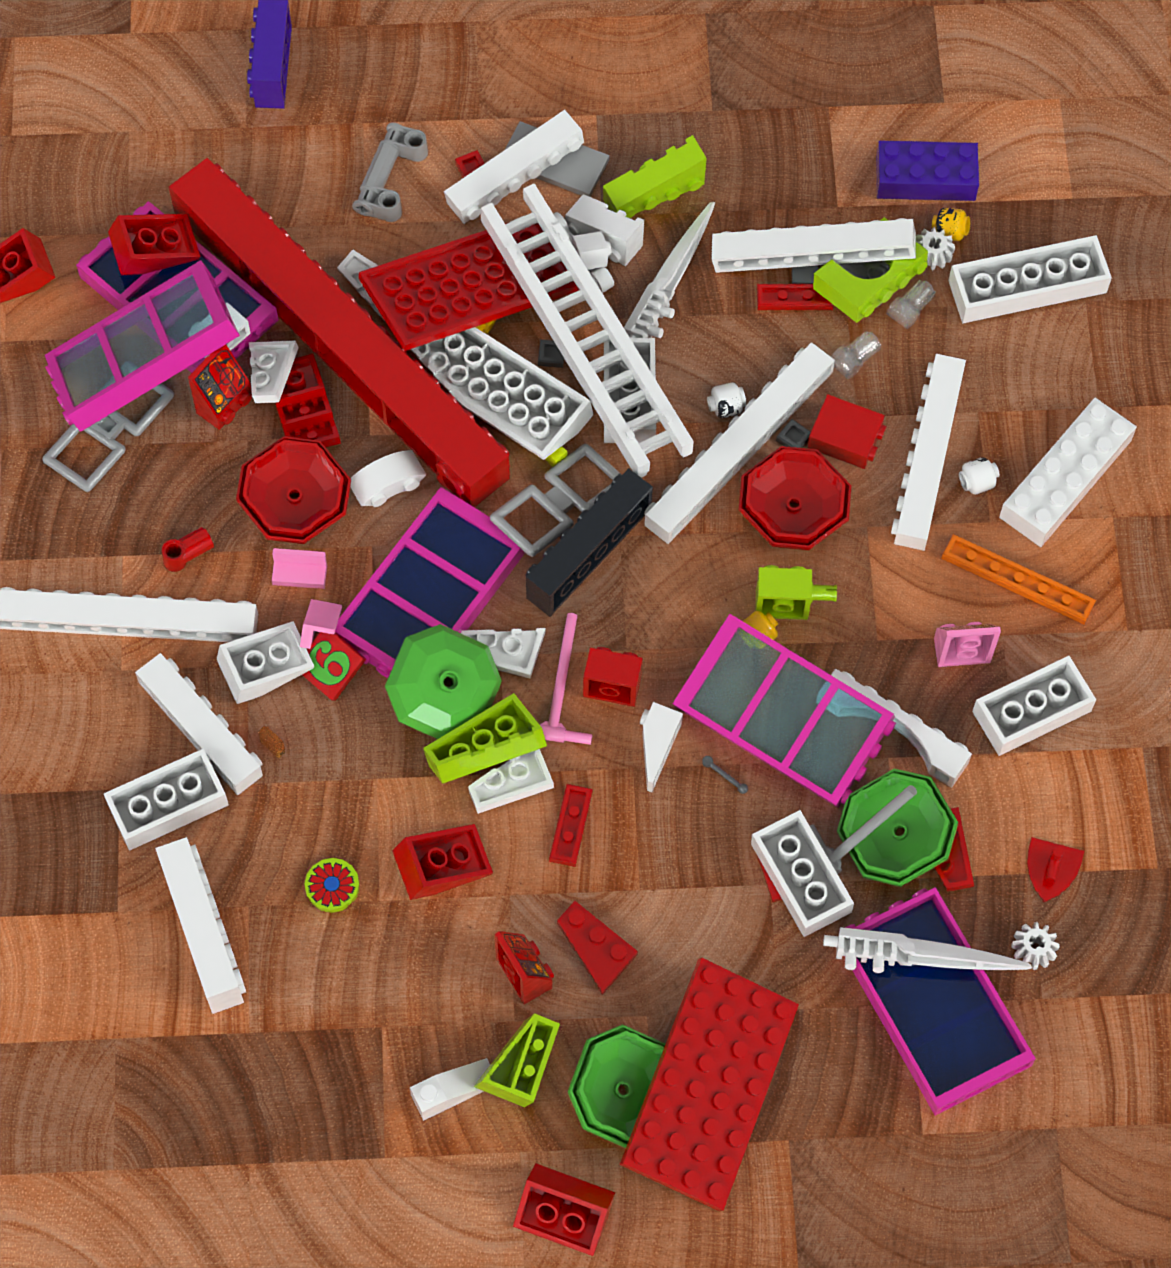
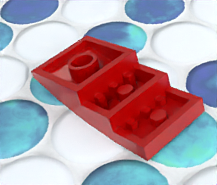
(305, 406)

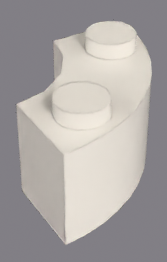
(387, 478)

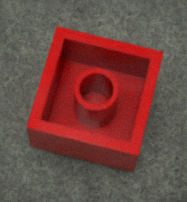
(612, 676)

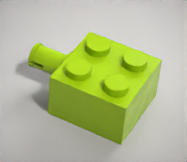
(789, 592)

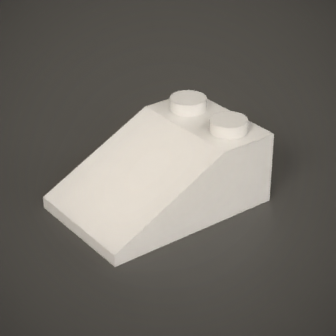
(263, 661)

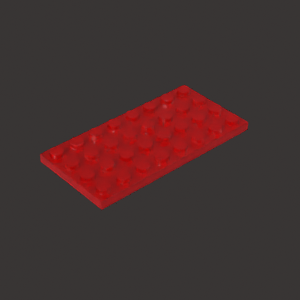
(454, 287)
(709, 1084)

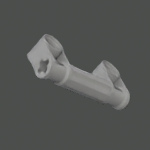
(373, 196)

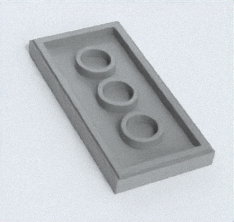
(575, 172)

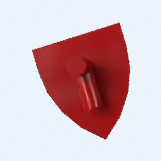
(1052, 867)

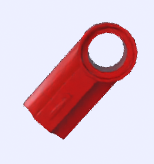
(187, 548)

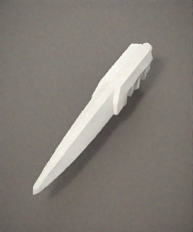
(656, 297)
(910, 951)

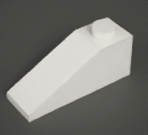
(658, 734)
(447, 1088)

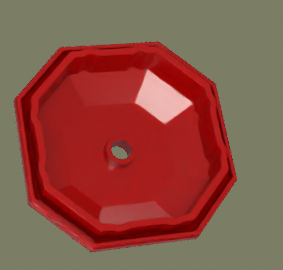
(290, 468)
(799, 478)

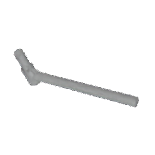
(835, 855)

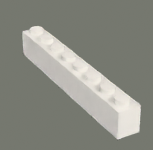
(814, 245)
(929, 452)

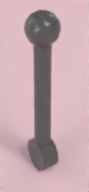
(707, 761)

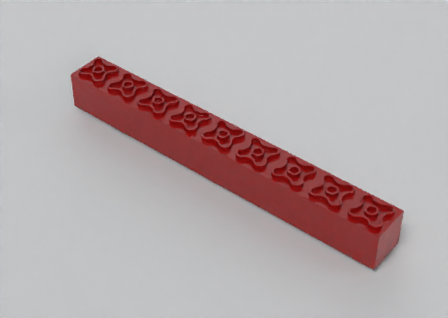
(342, 334)

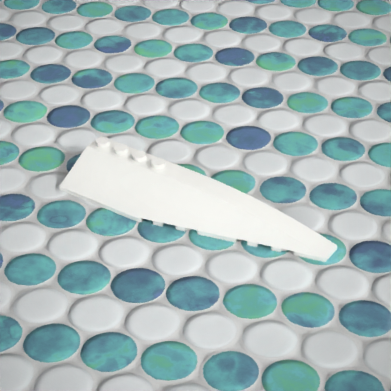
(496, 382)

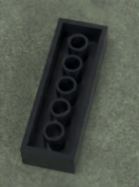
(588, 542)

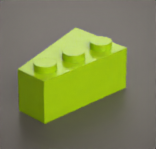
(521, 1063)

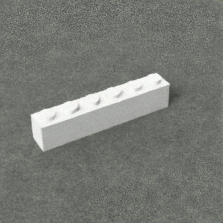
(514, 166)
(199, 723)

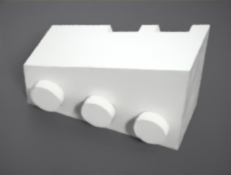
(622, 232)

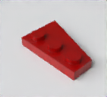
(956, 871)
(599, 948)

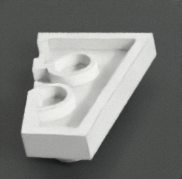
(270, 368)
(512, 650)
(511, 782)

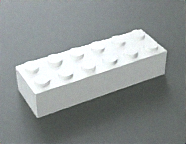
(1029, 279)
(1067, 472)
(198, 919)

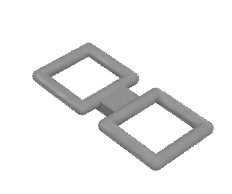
(106, 432)
(555, 501)

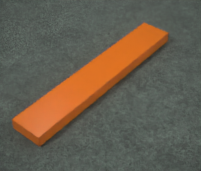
(1018, 579)

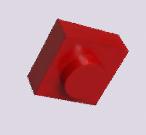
(468, 163)

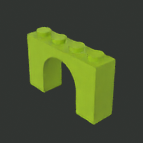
(861, 296)

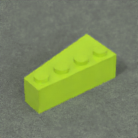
(658, 180)
(485, 740)

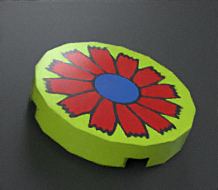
(332, 885)

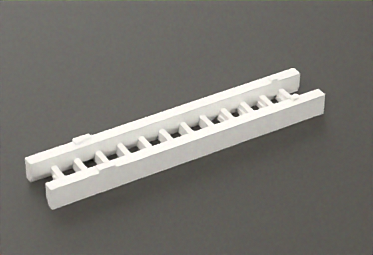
(572, 350)

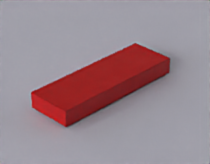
(790, 297)
(571, 825)

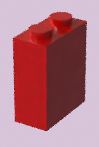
(847, 432)

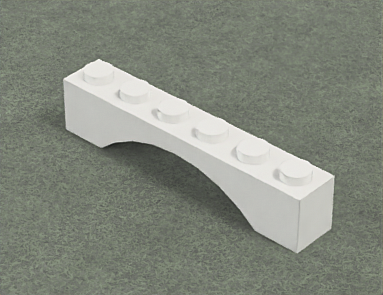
(941, 756)

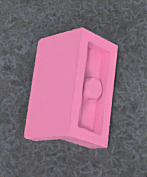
(299, 568)
(320, 617)

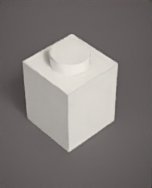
(592, 249)

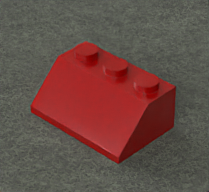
(563, 1209)

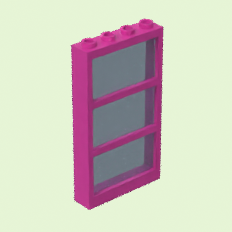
(140, 346)
(785, 711)

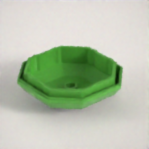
(418, 678)
(926, 822)
(606, 1062)

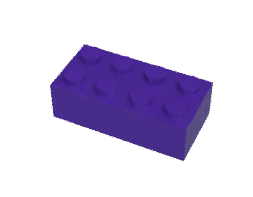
(270, 53)
(927, 170)

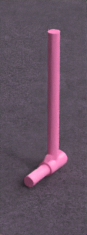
(553, 729)

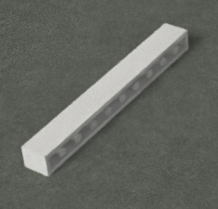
(738, 443)
(126, 615)

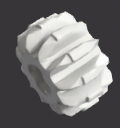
(939, 247)
(1042, 953)

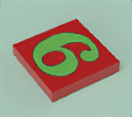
(333, 663)

